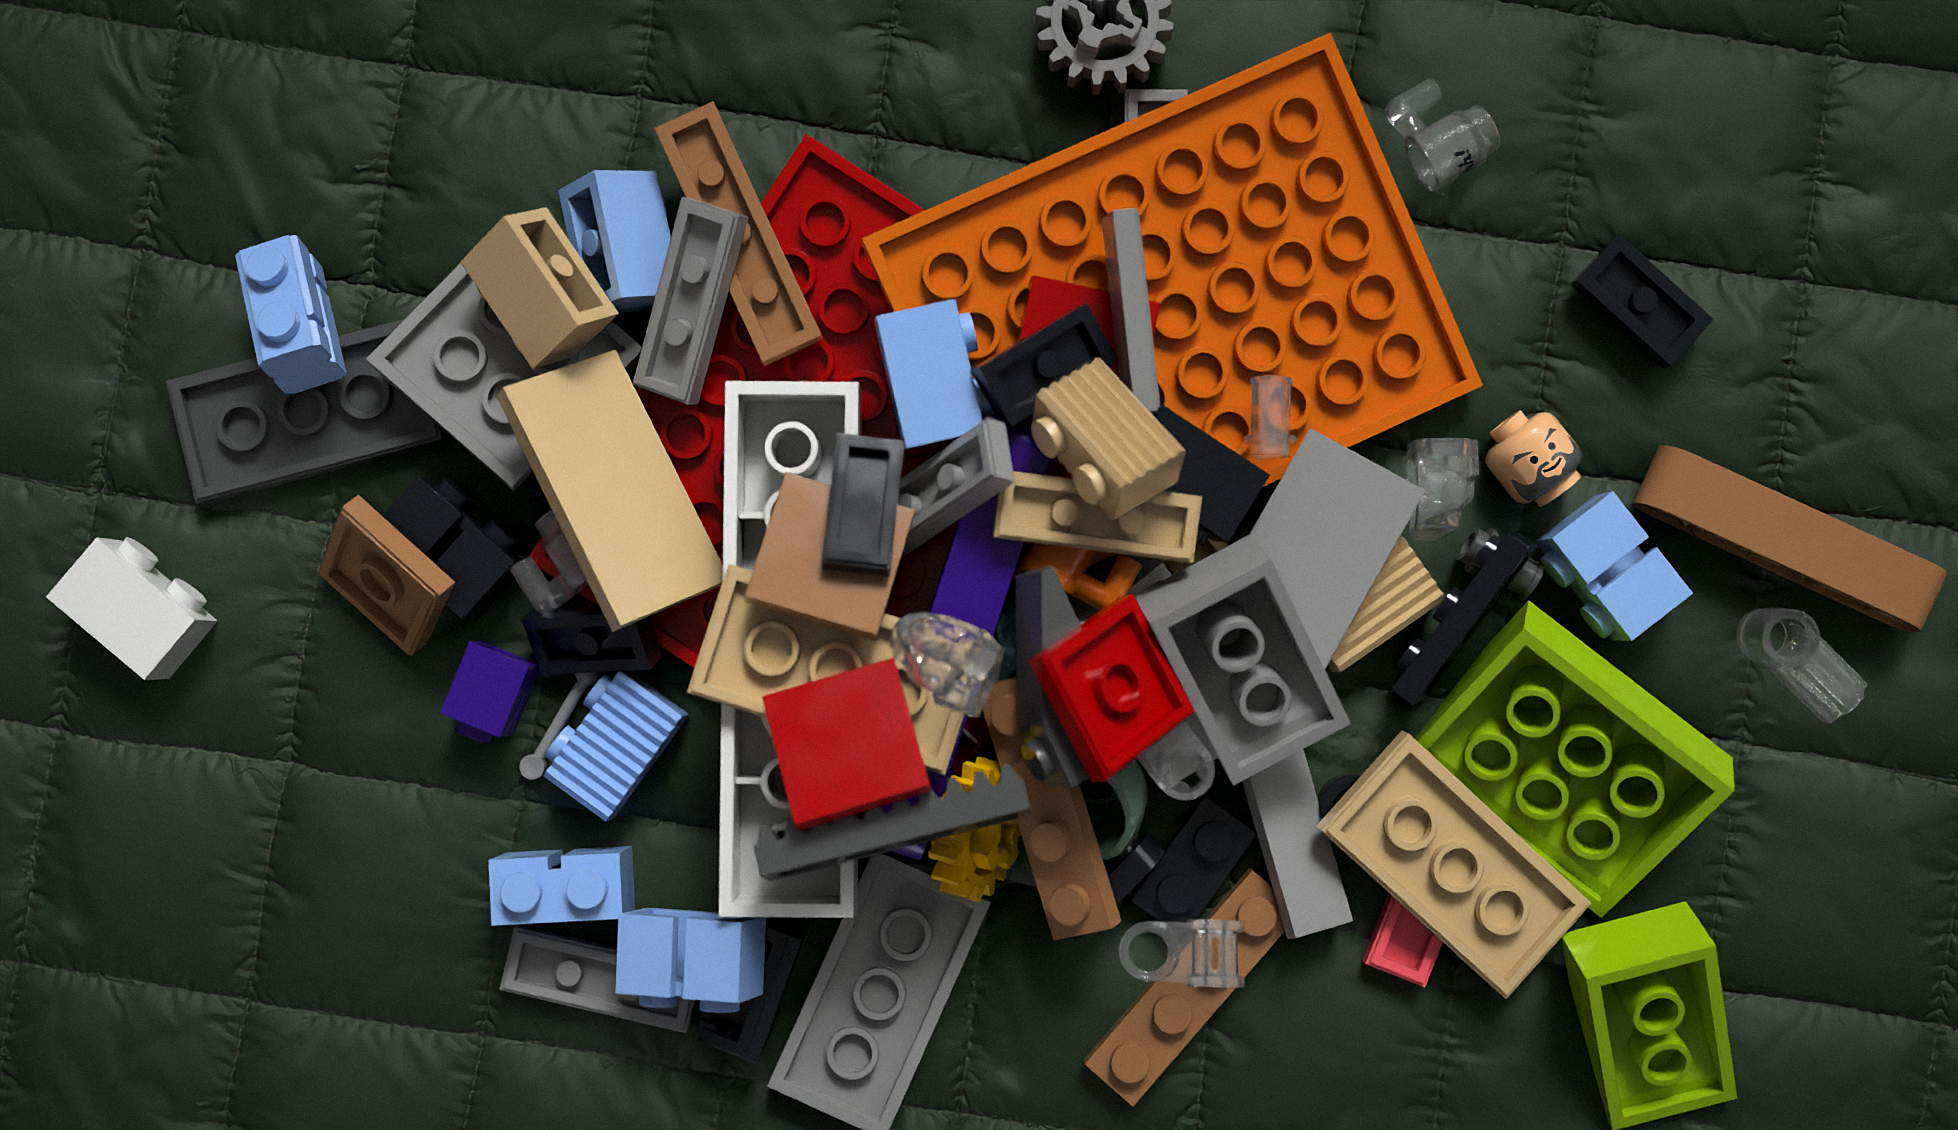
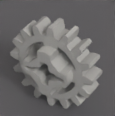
(1123, 39)

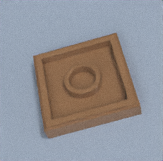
(790, 569)
(385, 576)

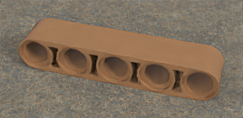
(1790, 539)

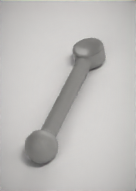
(534, 764)

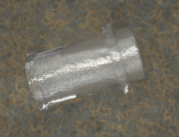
(1270, 417)

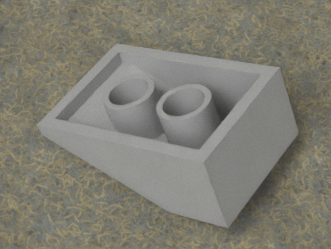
(1243, 658)

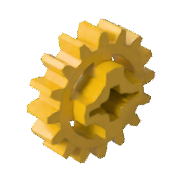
(975, 858)

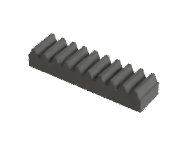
(892, 830)

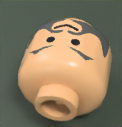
(1533, 457)

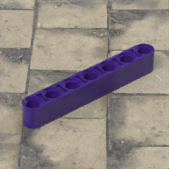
(979, 576)

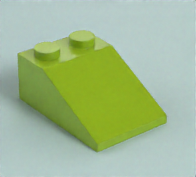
(1651, 1014)

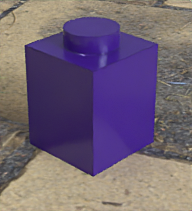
(489, 691)

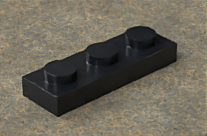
(1462, 615)

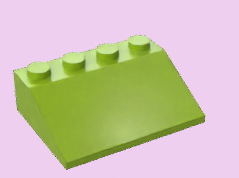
(1576, 757)

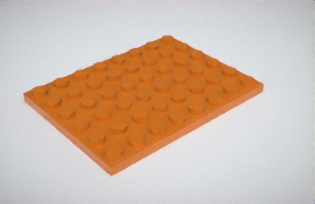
(1260, 239)

